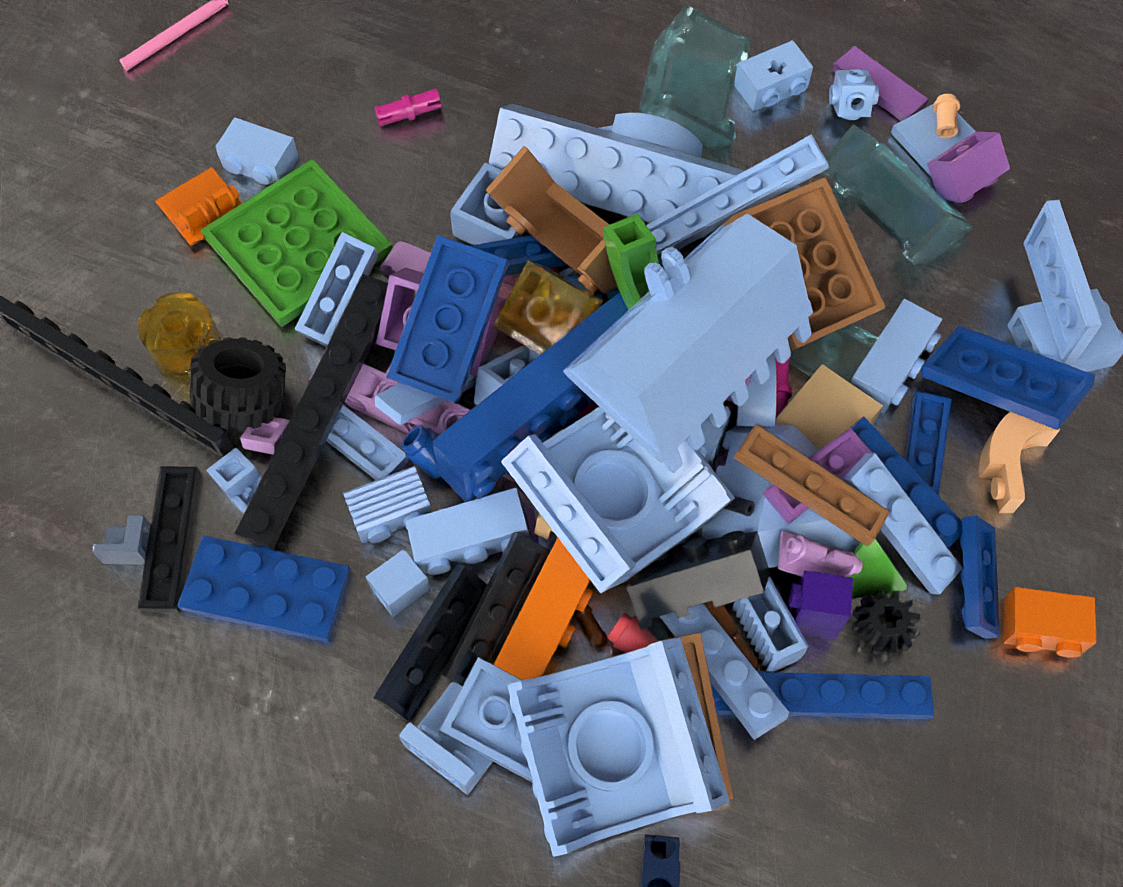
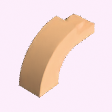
(1002, 458)

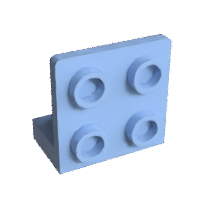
(441, 753)

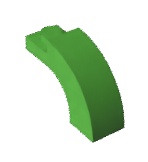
(629, 251)

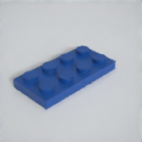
(448, 319)
(1008, 377)
(265, 588)

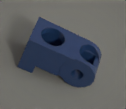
(660, 861)

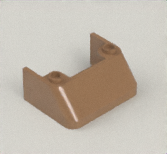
(554, 219)

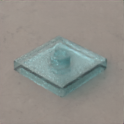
(839, 351)

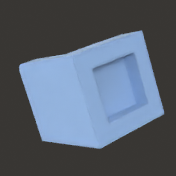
(398, 583)

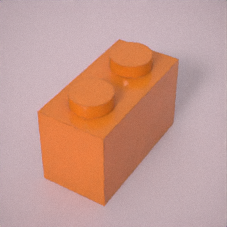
(1049, 621)

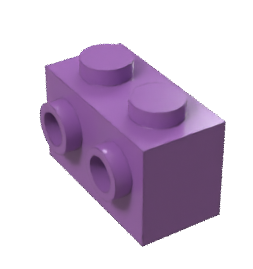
(969, 166)

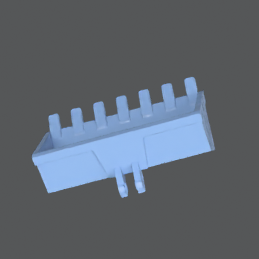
(698, 337)

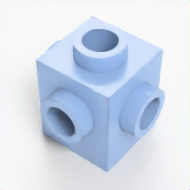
(853, 94)

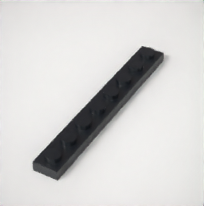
(123, 381)
(314, 416)

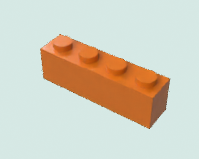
(546, 617)

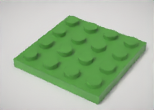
(286, 237)

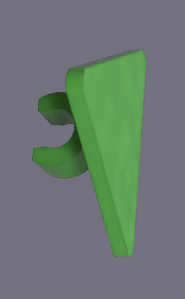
(876, 572)

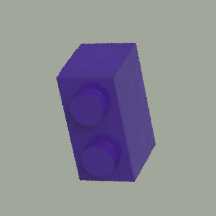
(821, 604)

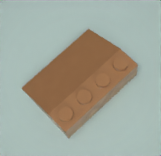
(829, 257)

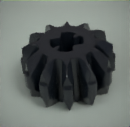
(879, 635)

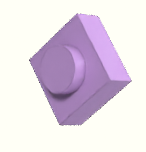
(264, 438)

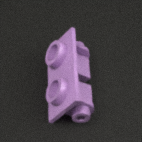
(802, 555)

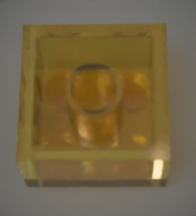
(544, 307)

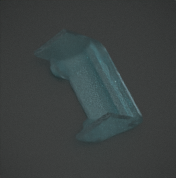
(895, 195)

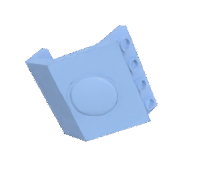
(612, 497)
(617, 745)

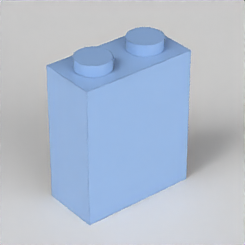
(1033, 333)

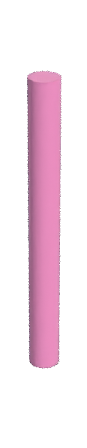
(172, 33)

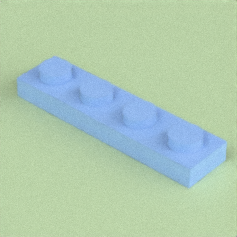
(905, 525)
(731, 672)

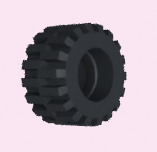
(237, 383)

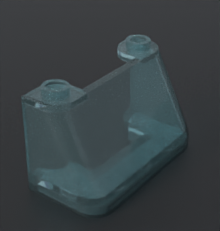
(693, 76)

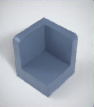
(125, 543)

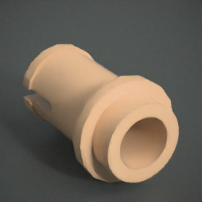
(946, 111)

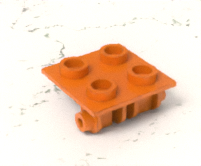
(198, 204)

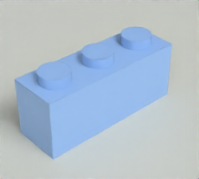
(335, 288)
(897, 354)
(466, 531)

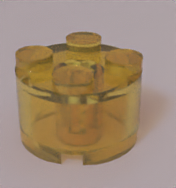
(176, 331)

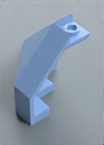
(765, 519)

